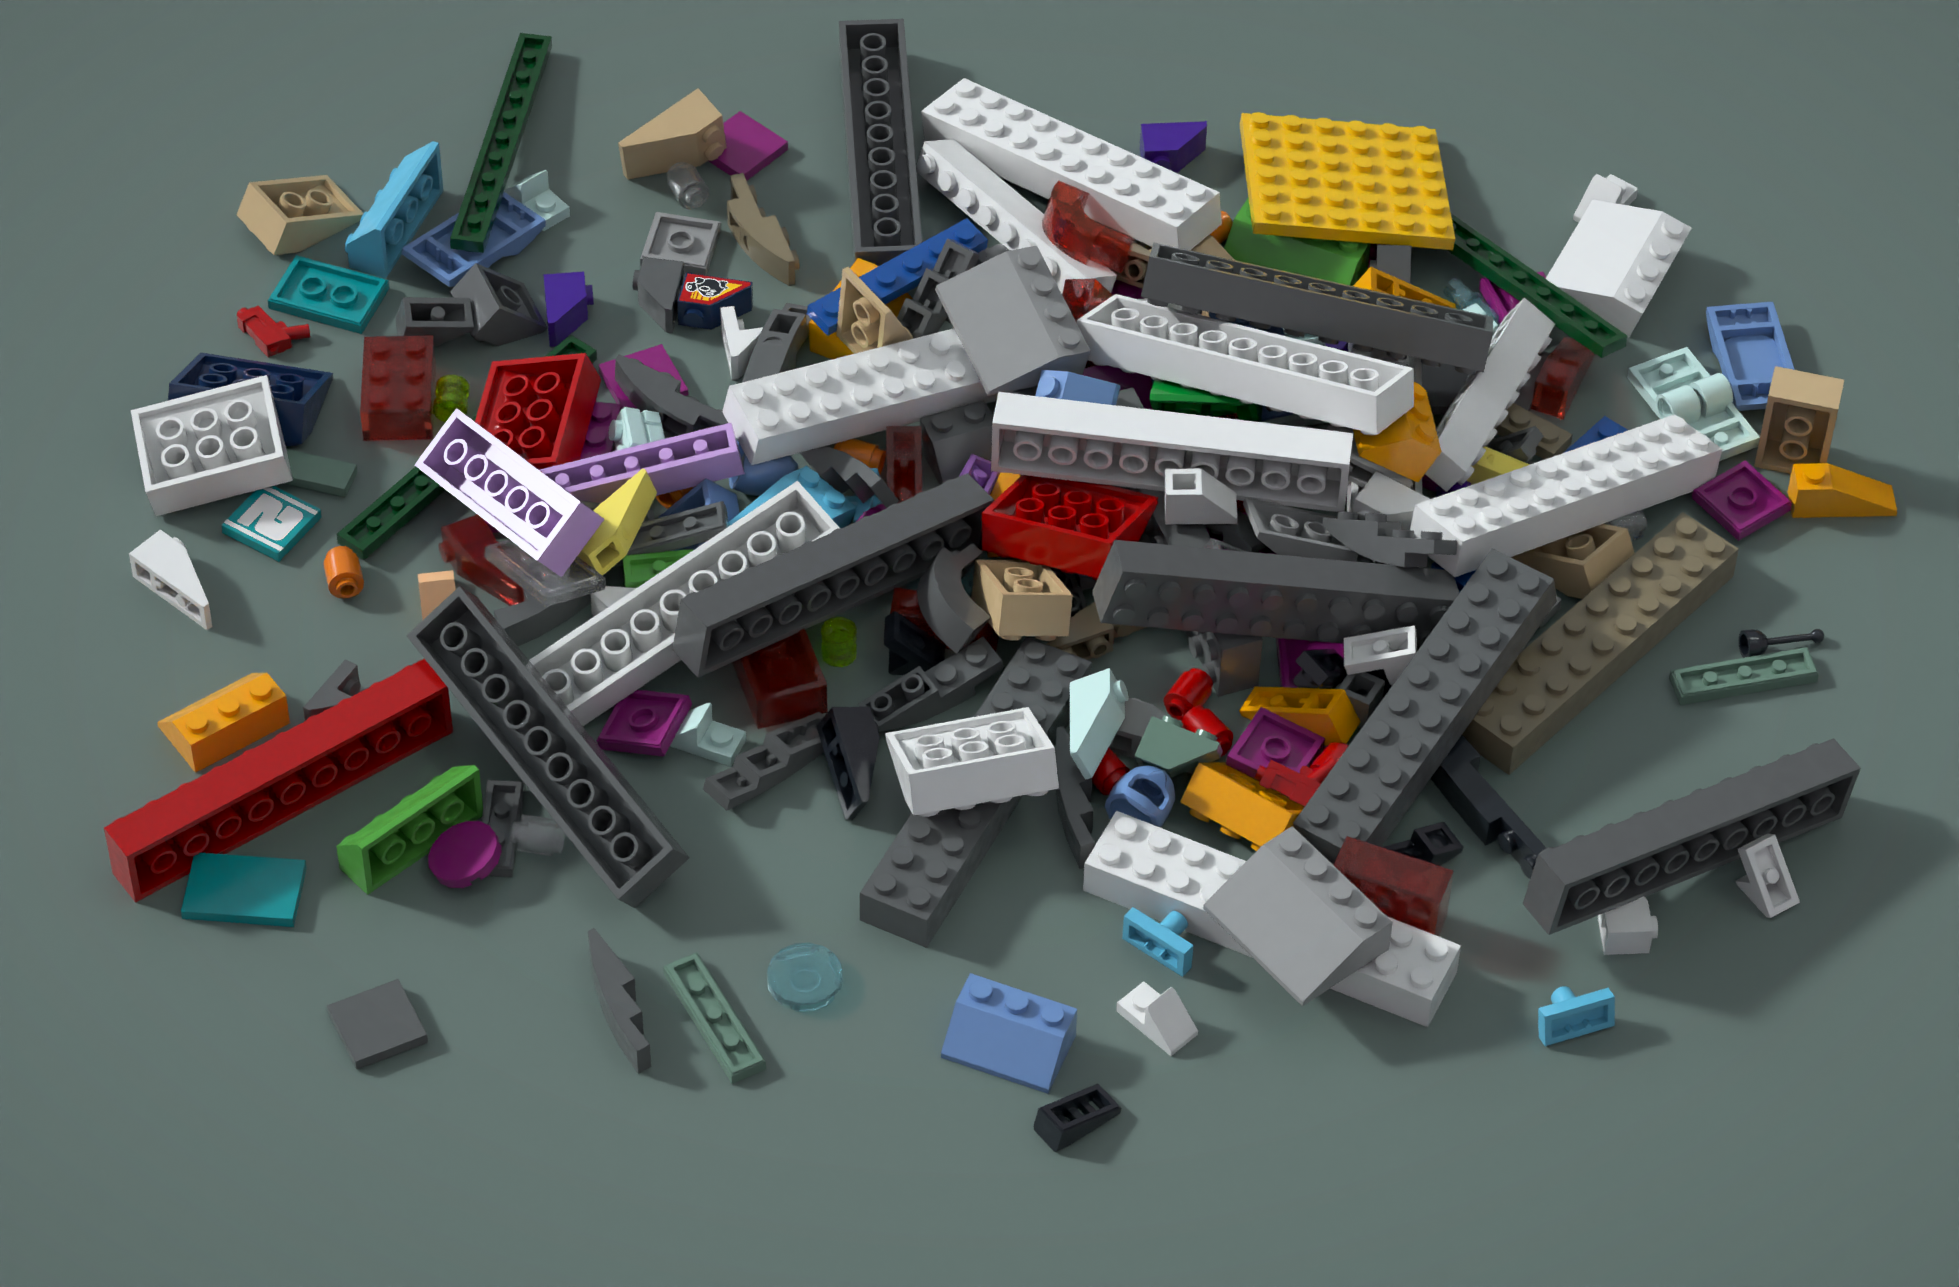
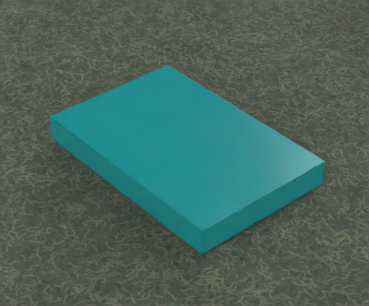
(328, 294)
(244, 889)

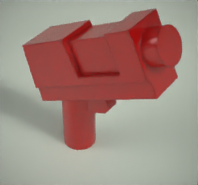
(268, 335)
(1295, 785)

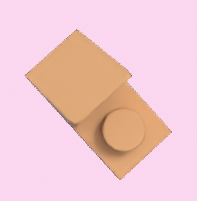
(434, 589)

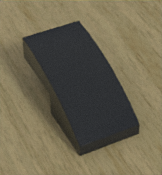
(1430, 844)

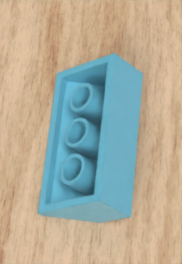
(396, 212)

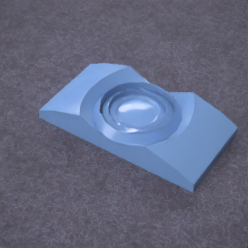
(511, 233)
(1748, 348)

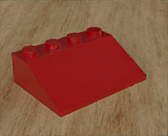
(541, 406)
(1064, 522)

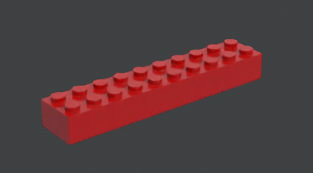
(279, 779)

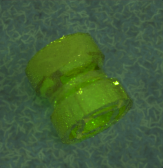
(450, 393)
(839, 642)

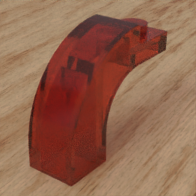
(1078, 234)

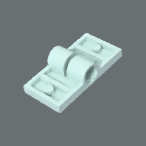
(1684, 388)

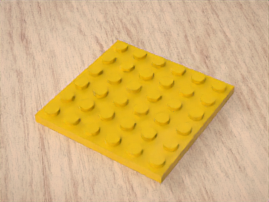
(1346, 181)

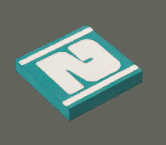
(271, 521)

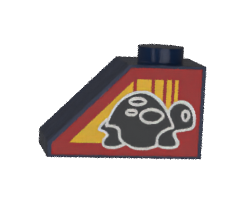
(705, 295)

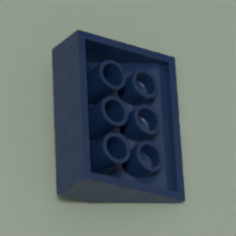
(295, 390)

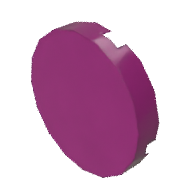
(464, 854)

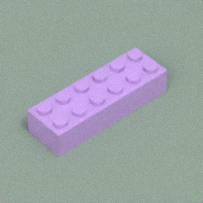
(509, 492)

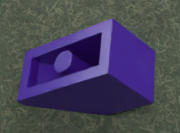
(1173, 143)
(566, 304)

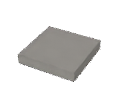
(683, 240)

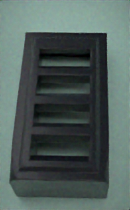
(1059, 1132)

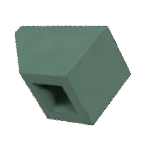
(1175, 748)

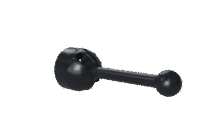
(1755, 642)

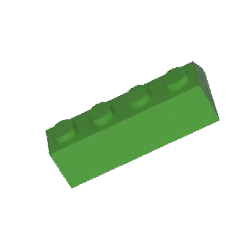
(1317, 258)
(410, 828)

